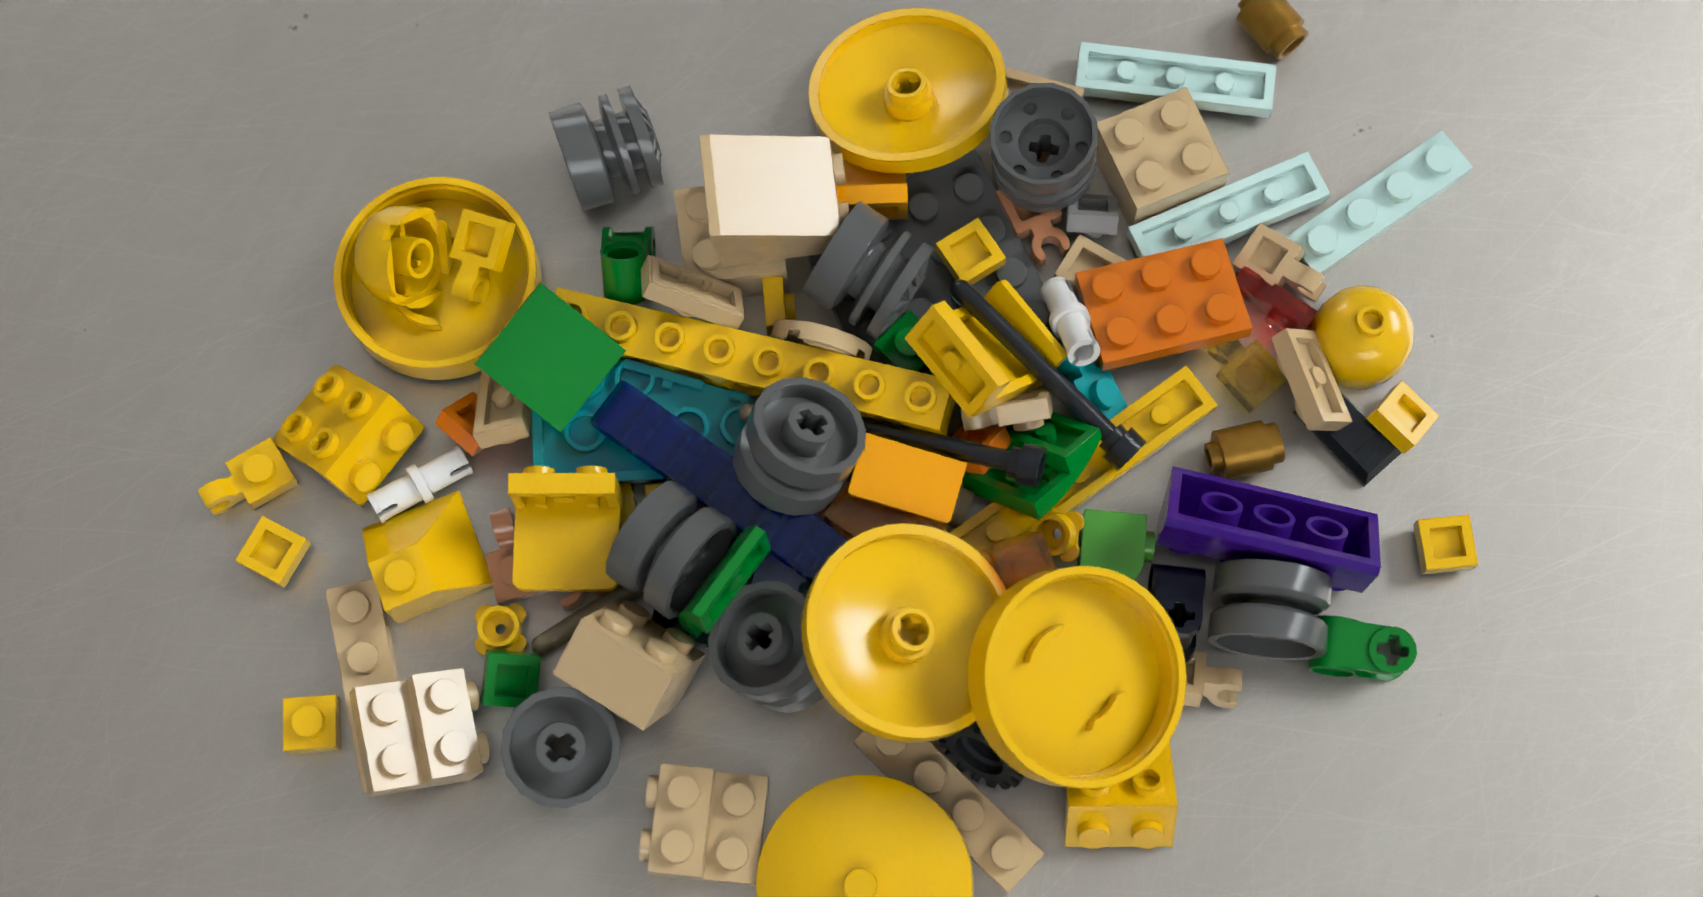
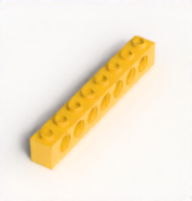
(755, 361)

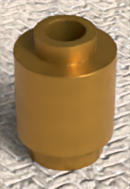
(1272, 25)
(1244, 449)

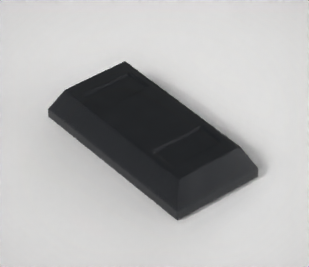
(1358, 445)

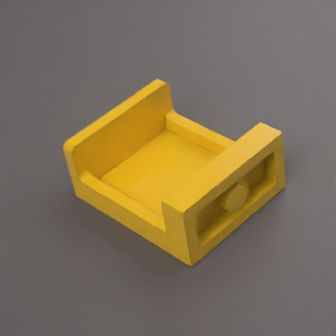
(971, 360)

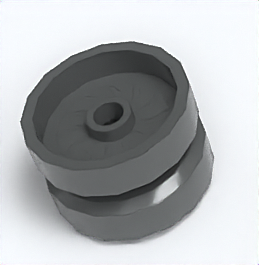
(798, 446)
(669, 547)
(1270, 609)
(761, 650)
(556, 778)

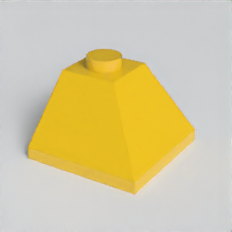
(426, 558)

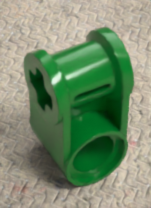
(621, 263)
(1354, 649)

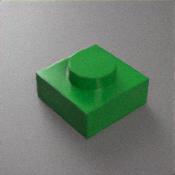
(895, 349)
(509, 677)

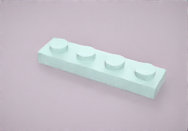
(1150, 74)
(1381, 203)
(1234, 208)

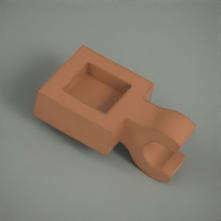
(501, 561)

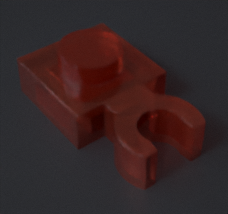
(1277, 304)

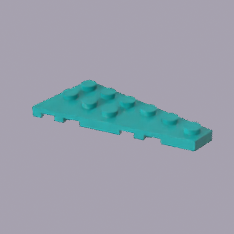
(700, 405)

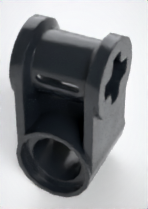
(1182, 596)

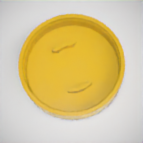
(450, 331)
(1077, 677)

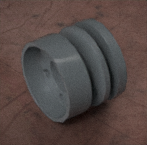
(1038, 121)
(607, 147)
(868, 270)

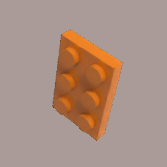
(1163, 304)

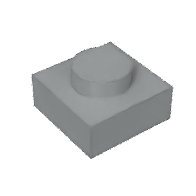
(1093, 216)

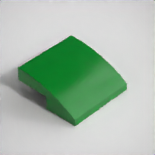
(550, 357)
(1068, 452)
(725, 581)

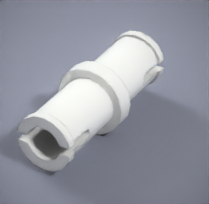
(1070, 321)
(419, 483)

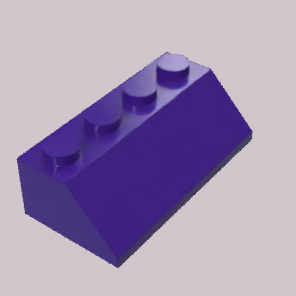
(1255, 522)

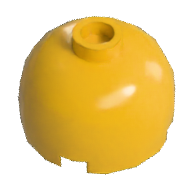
(403, 255)
(1364, 335)

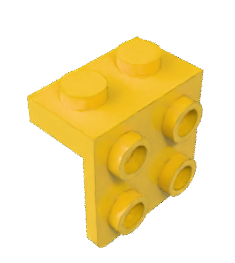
(348, 432)
(564, 528)
(1125, 814)

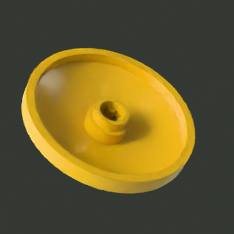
(907, 90)
(896, 629)
(864, 842)

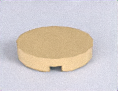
(821, 337)

